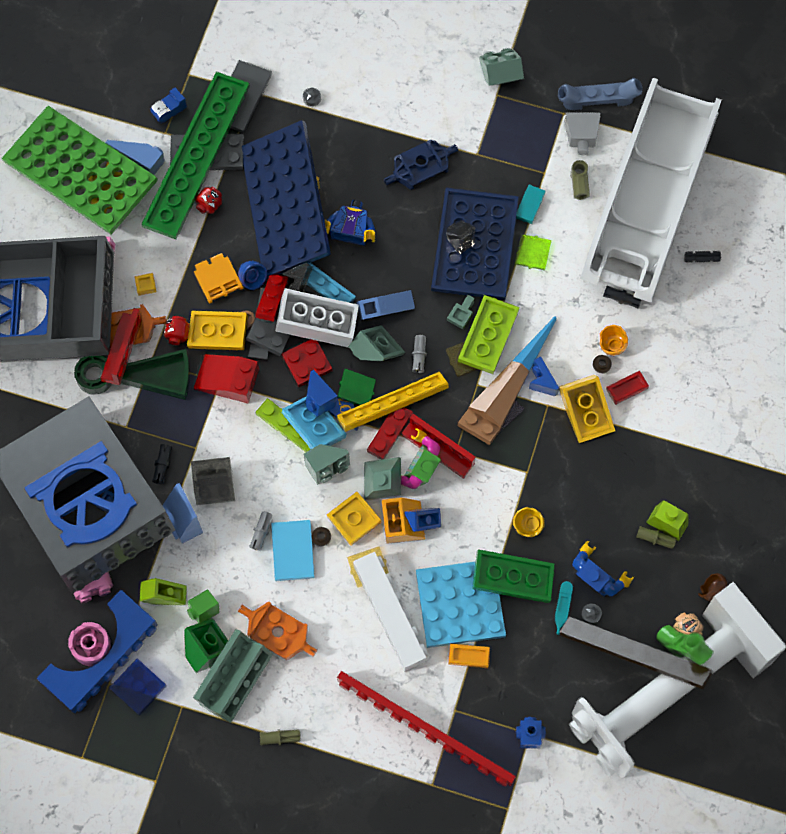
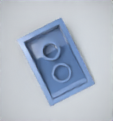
(182, 515)

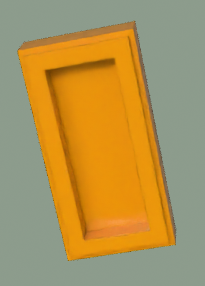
(469, 655)

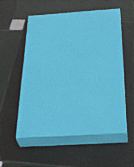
(311, 428)
(292, 550)

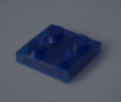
(138, 686)

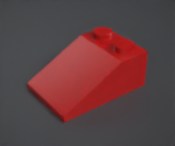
(227, 377)

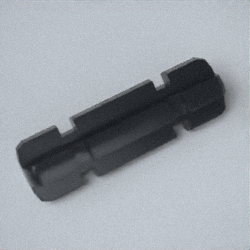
(702, 256)

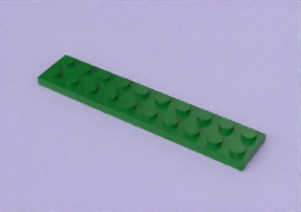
(195, 155)

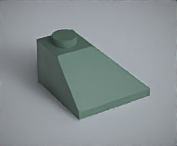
(375, 345)
(382, 478)

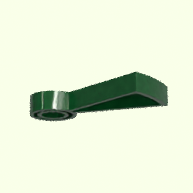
(160, 374)

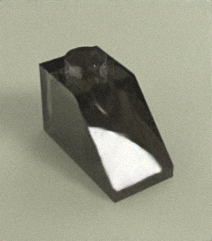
(461, 236)

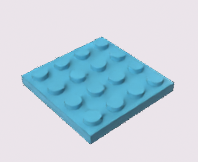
(454, 610)

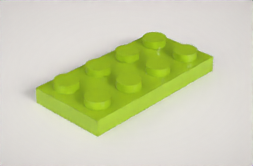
(488, 334)

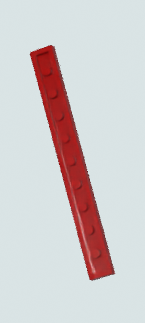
(432, 734)

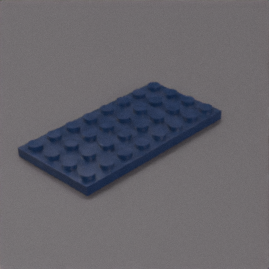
(285, 199)

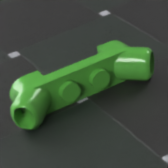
(685, 645)

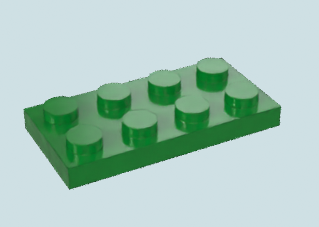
(513, 576)

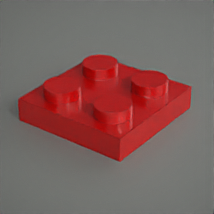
(304, 359)

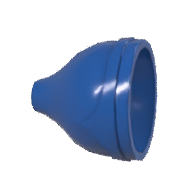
(252, 274)

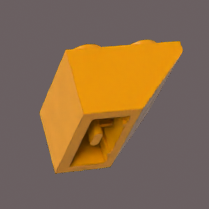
(395, 522)

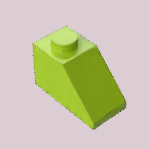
(162, 592)

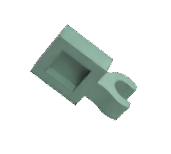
(461, 313)

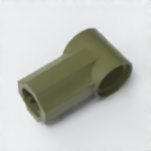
(580, 180)

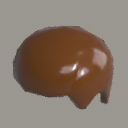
(712, 586)

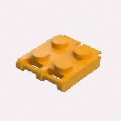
(217, 278)

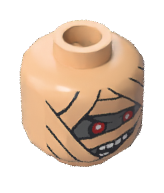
(688, 624)

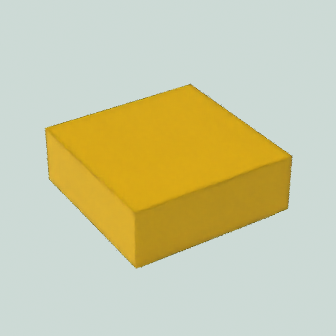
(145, 284)

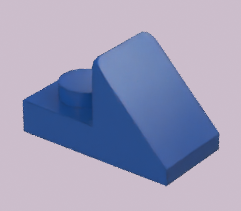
(545, 382)

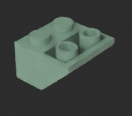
(501, 66)
(325, 462)

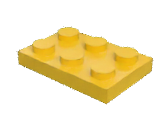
(217, 330)

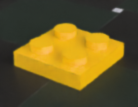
(353, 518)

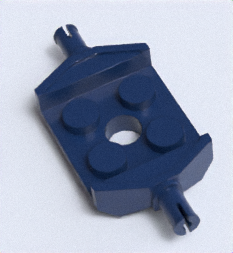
(411, 173)

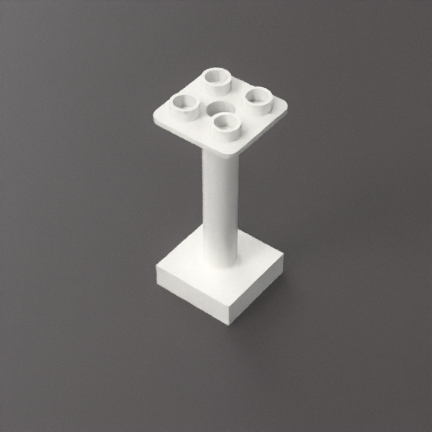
(738, 634)

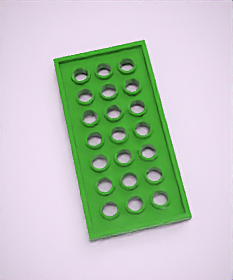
(66, 171)

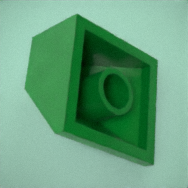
(203, 644)

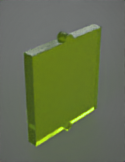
(533, 252)

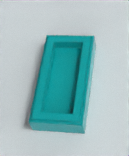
(530, 204)

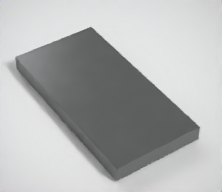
(258, 80)

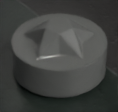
(311, 97)
(591, 614)

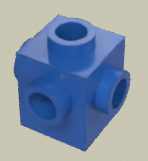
(527, 740)

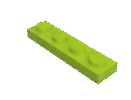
(272, 415)

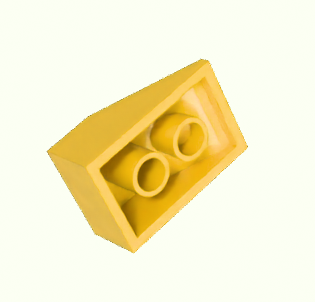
(587, 408)

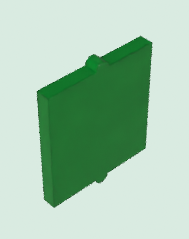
(356, 387)

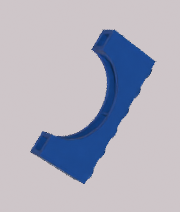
(78, 686)

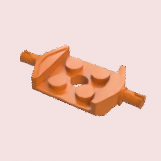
(146, 327)
(266, 619)

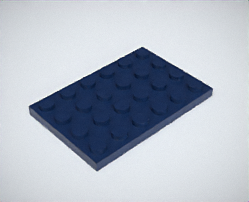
(486, 264)

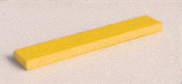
(392, 401)

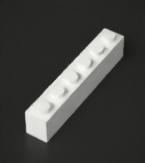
(389, 611)

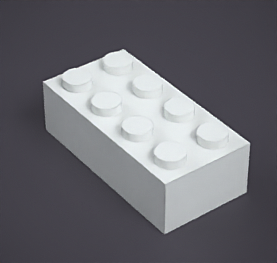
(317, 317)

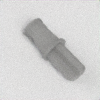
(419, 354)
(261, 531)

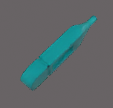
(563, 605)

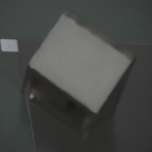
(213, 481)

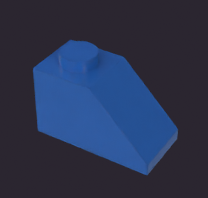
(319, 396)

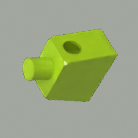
(669, 520)

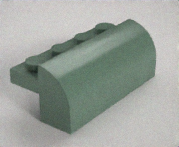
(232, 676)

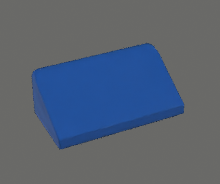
(424, 519)

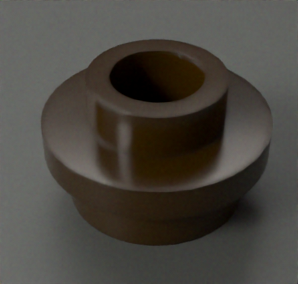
(602, 369)
(321, 542)

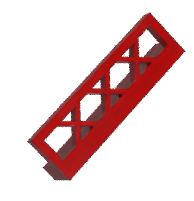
(121, 347)
(451, 453)

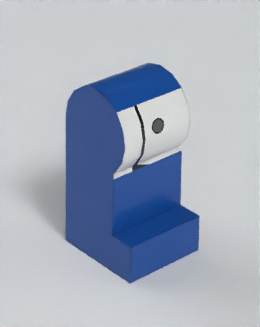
(169, 106)

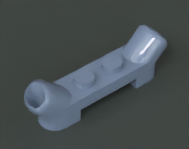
(620, 93)

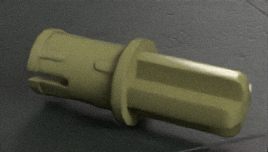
(656, 537)
(279, 737)

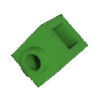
(203, 607)

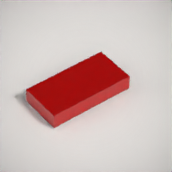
(627, 387)

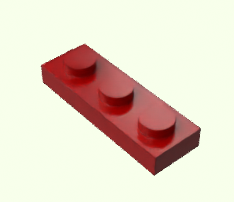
(271, 297)
(389, 432)

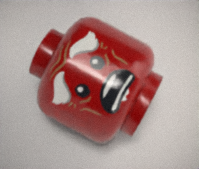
(208, 200)
(176, 330)

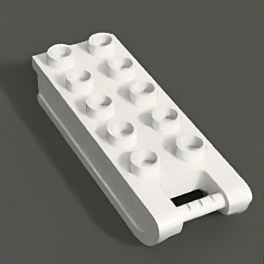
(651, 189)

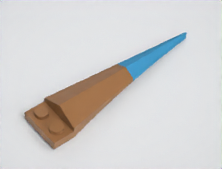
(493, 405)

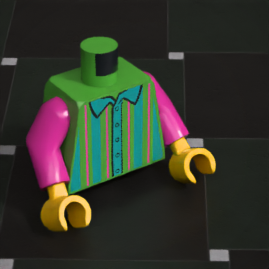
(423, 463)

